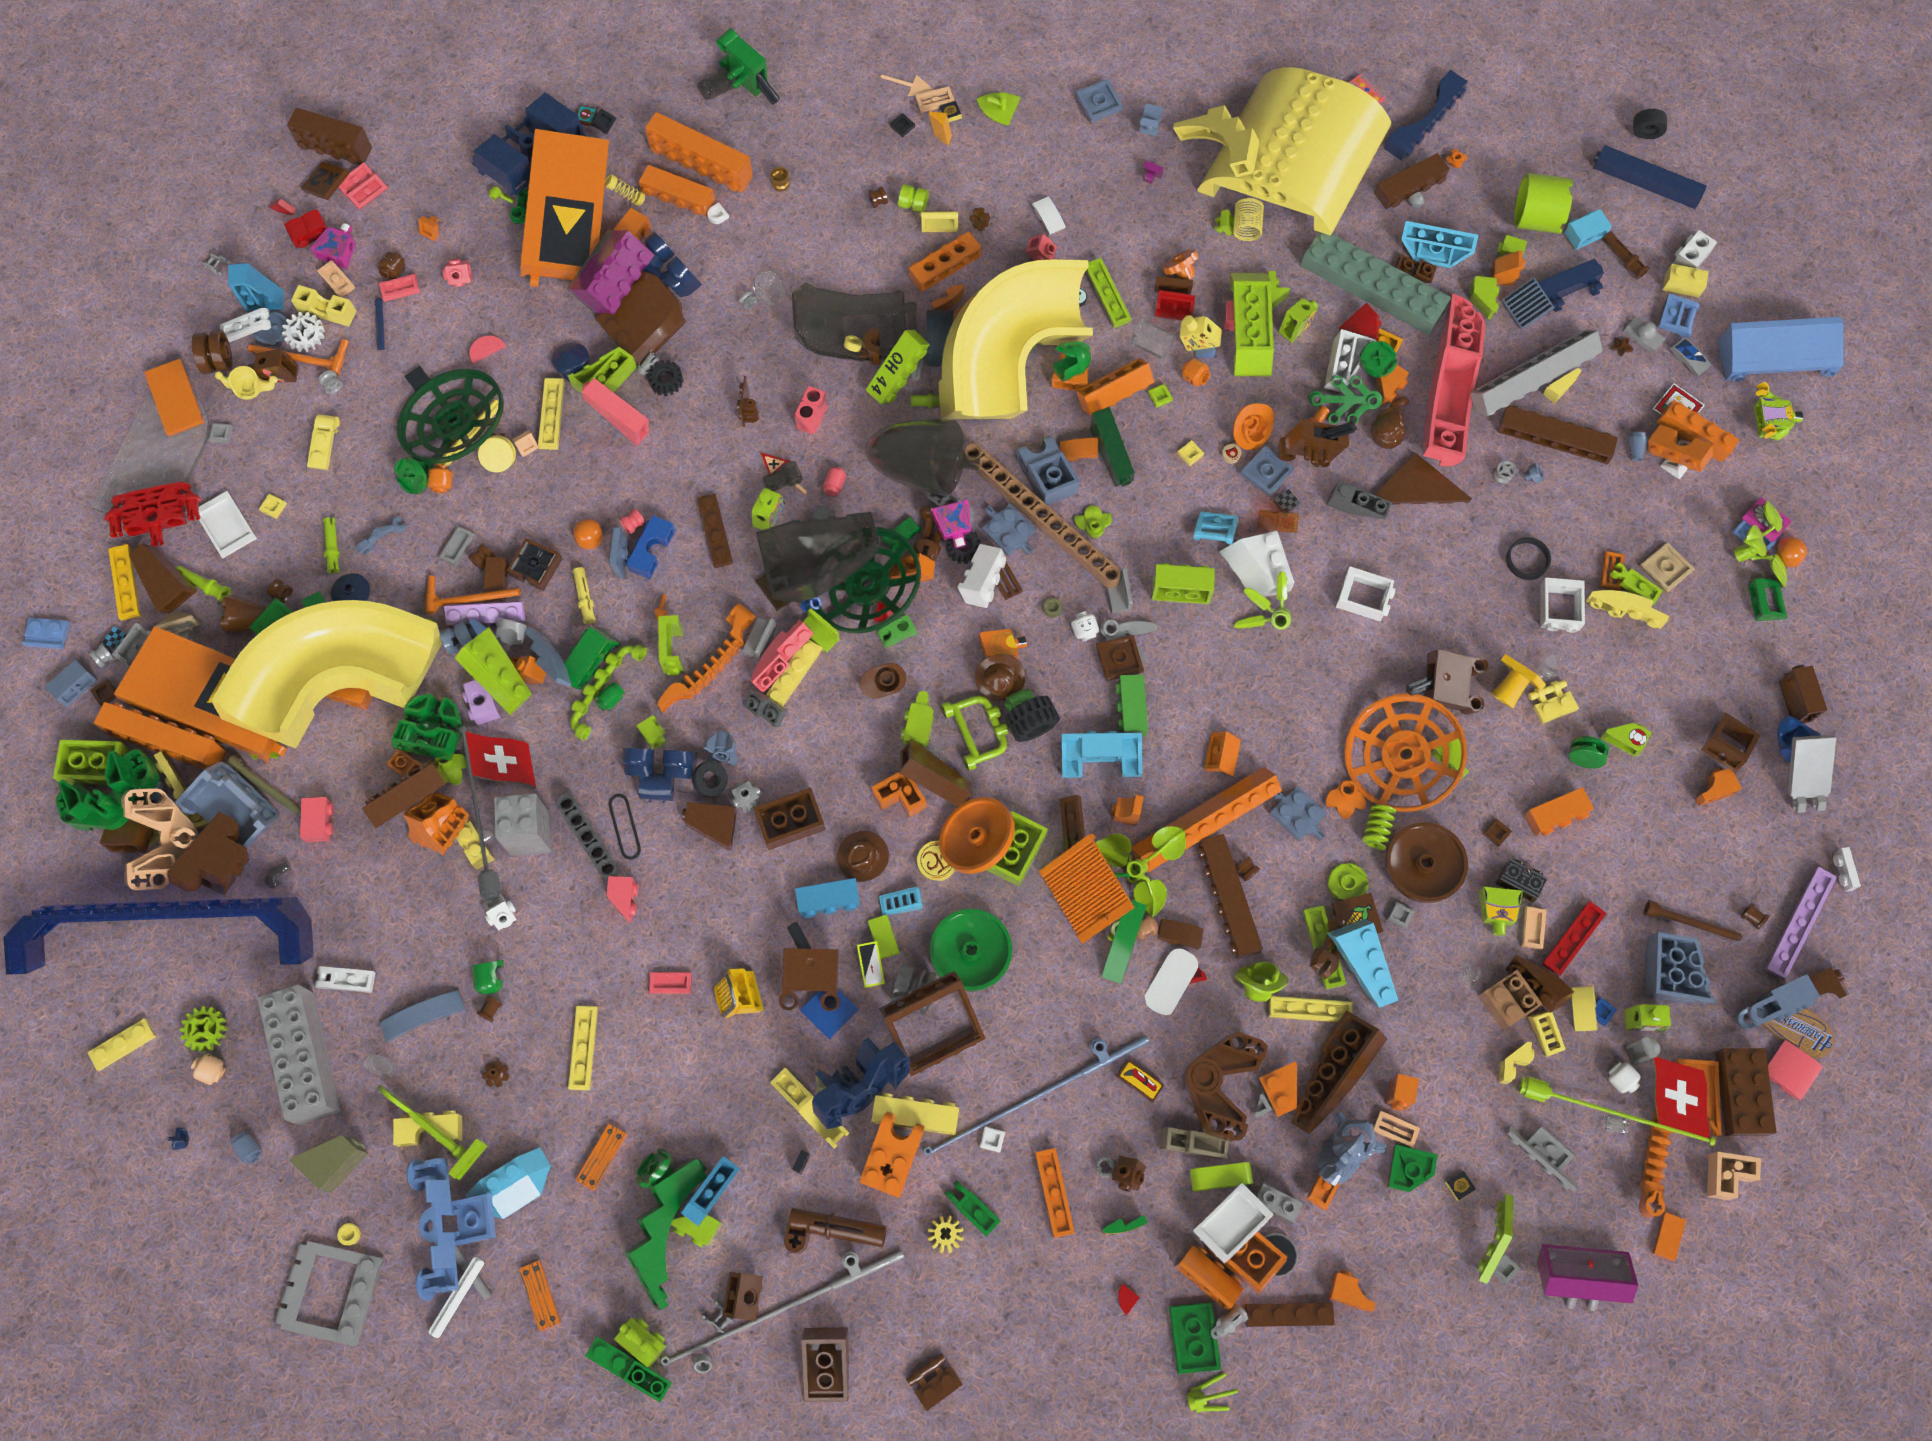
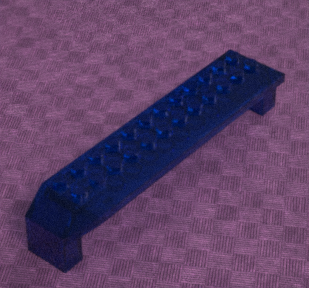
(283, 915)

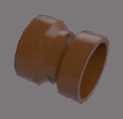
(479, 557)

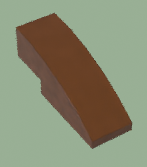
(495, 576)

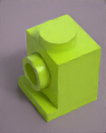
(651, 732)

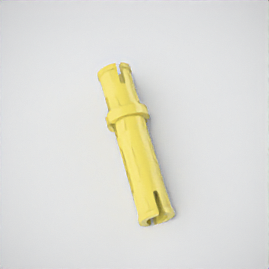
(585, 602)

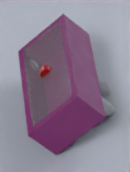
(1587, 1274)

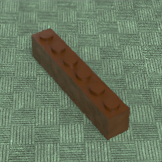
(1557, 434)
(1230, 896)

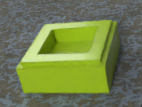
(1160, 395)

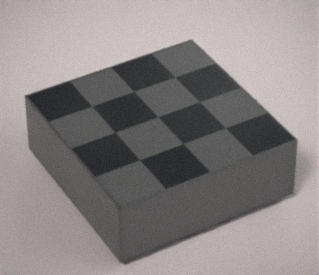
(1286, 501)

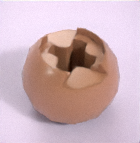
(1148, 927)

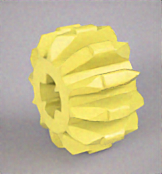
(938, 1234)

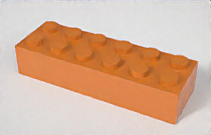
(699, 152)
(159, 736)

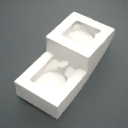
(1048, 215)

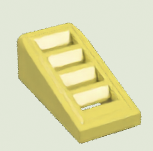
(1559, 387)
(1540, 1034)

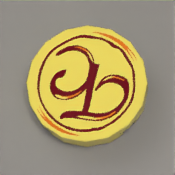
(932, 863)

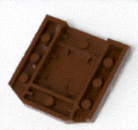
(645, 317)

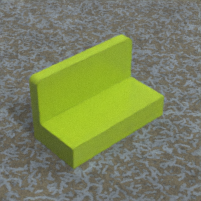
(824, 633)

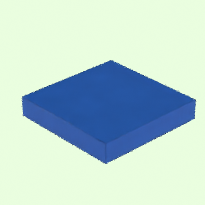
(829, 1021)

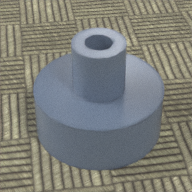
(1534, 473)

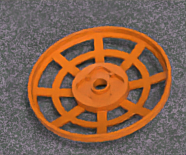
(1401, 741)

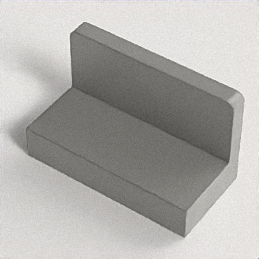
(1120, 596)
(759, 638)

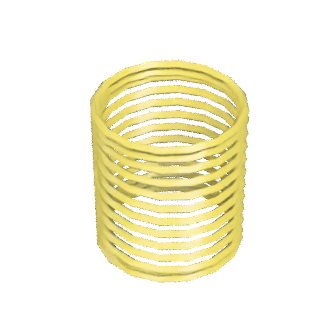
(1255, 215)

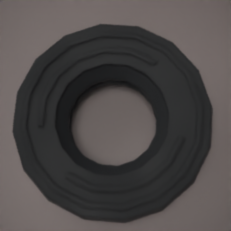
(721, 778)

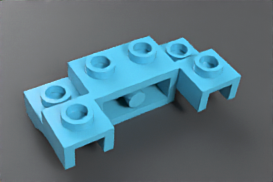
(1101, 748)

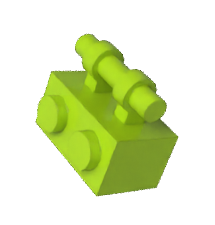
(640, 1341)

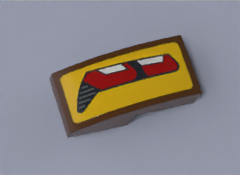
(1140, 1080)

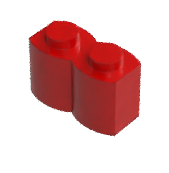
(305, 228)

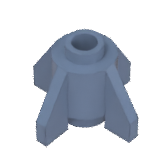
(721, 748)

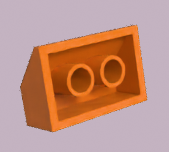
(1210, 1277)

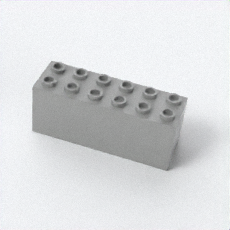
(299, 1055)

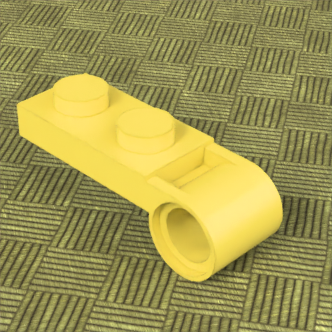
(322, 441)

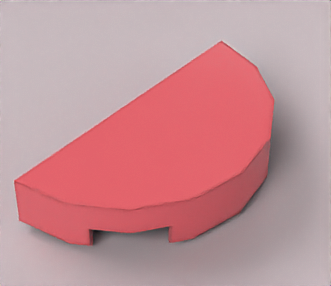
(485, 346)

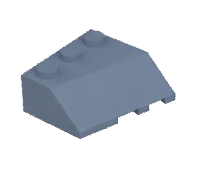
(1676, 970)

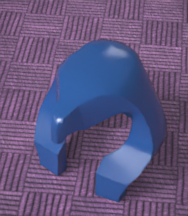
(1790, 728)

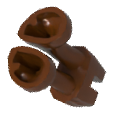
(923, 541)
(1321, 957)

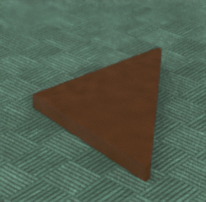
(1420, 484)

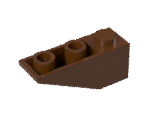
(1548, 987)

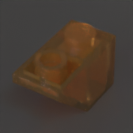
(1278, 521)

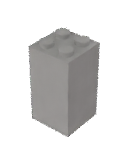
(522, 824)

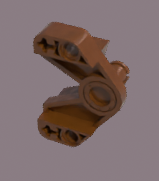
(1205, 1076)

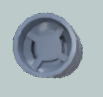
(463, 634)

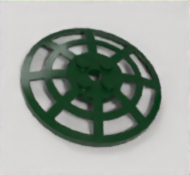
(442, 419)
(877, 590)

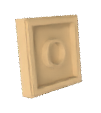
(1666, 567)

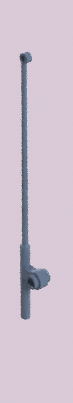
(1103, 1059)

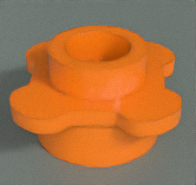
(1453, 162)

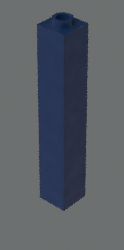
(1649, 176)

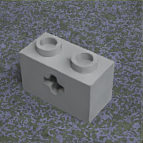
(1279, 1204)

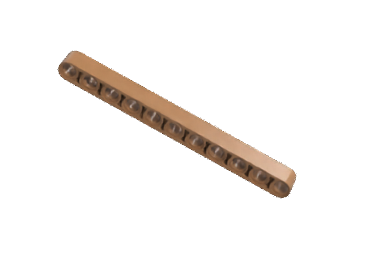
(1044, 523)

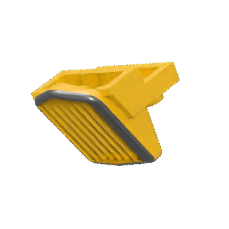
(738, 993)

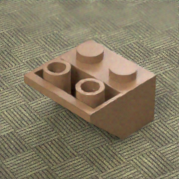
(1510, 1000)

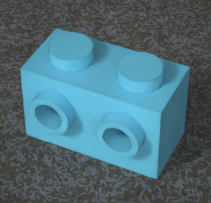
(1587, 229)

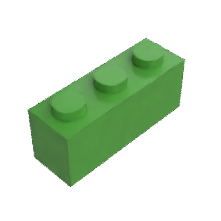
(1132, 704)

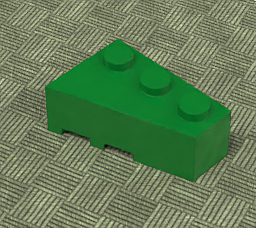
(587, 655)

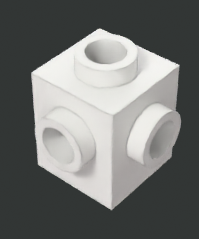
(499, 912)

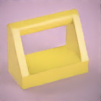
(939, 221)

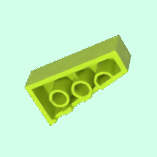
(494, 671)

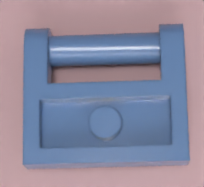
(1673, 313)

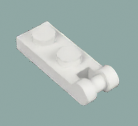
(246, 324)
(345, 979)

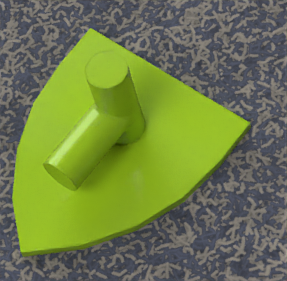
(999, 106)

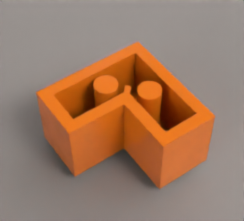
(900, 789)

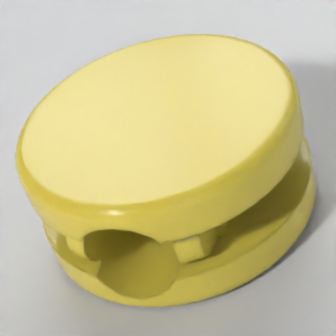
(497, 453)

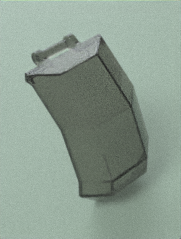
(827, 317)

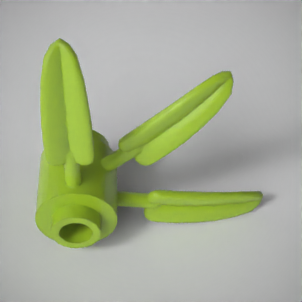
(1263, 603)

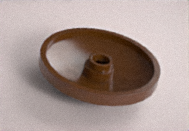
(1426, 862)

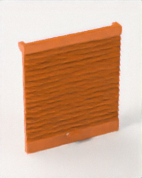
(1086, 888)

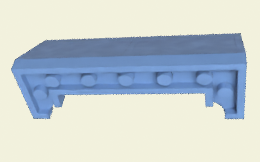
(1782, 347)

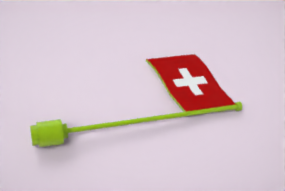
(1678, 1099)

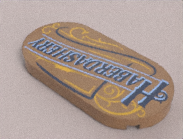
(1805, 1032)

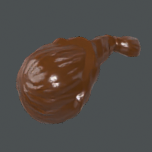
(1388, 427)

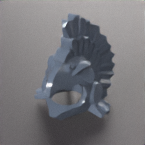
(1345, 1152)

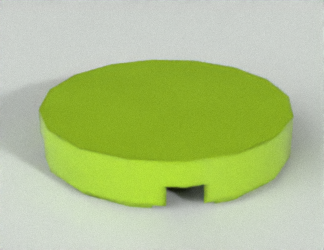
(1341, 883)

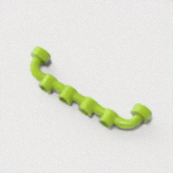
(603, 676)

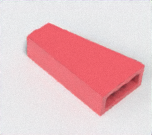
(616, 411)

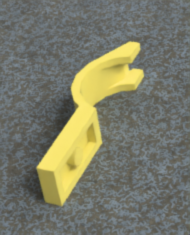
(801, 1100)

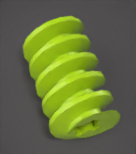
(1377, 826)

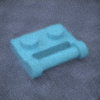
(1217, 523)

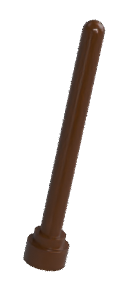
(1653, 909)

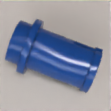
(807, 604)

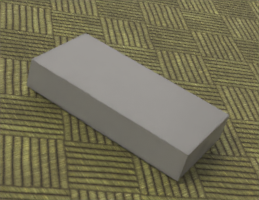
(457, 546)

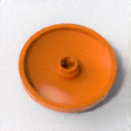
(976, 835)

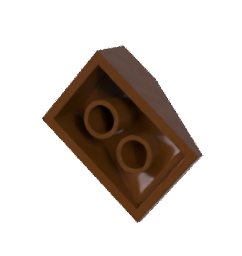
(825, 1364)

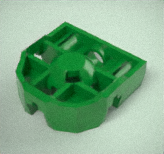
(442, 740)

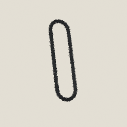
(616, 828)

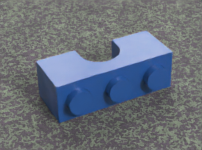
(655, 532)

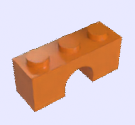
(1693, 456)

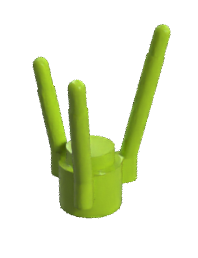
(1198, 1399)

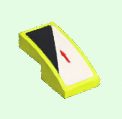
(870, 964)

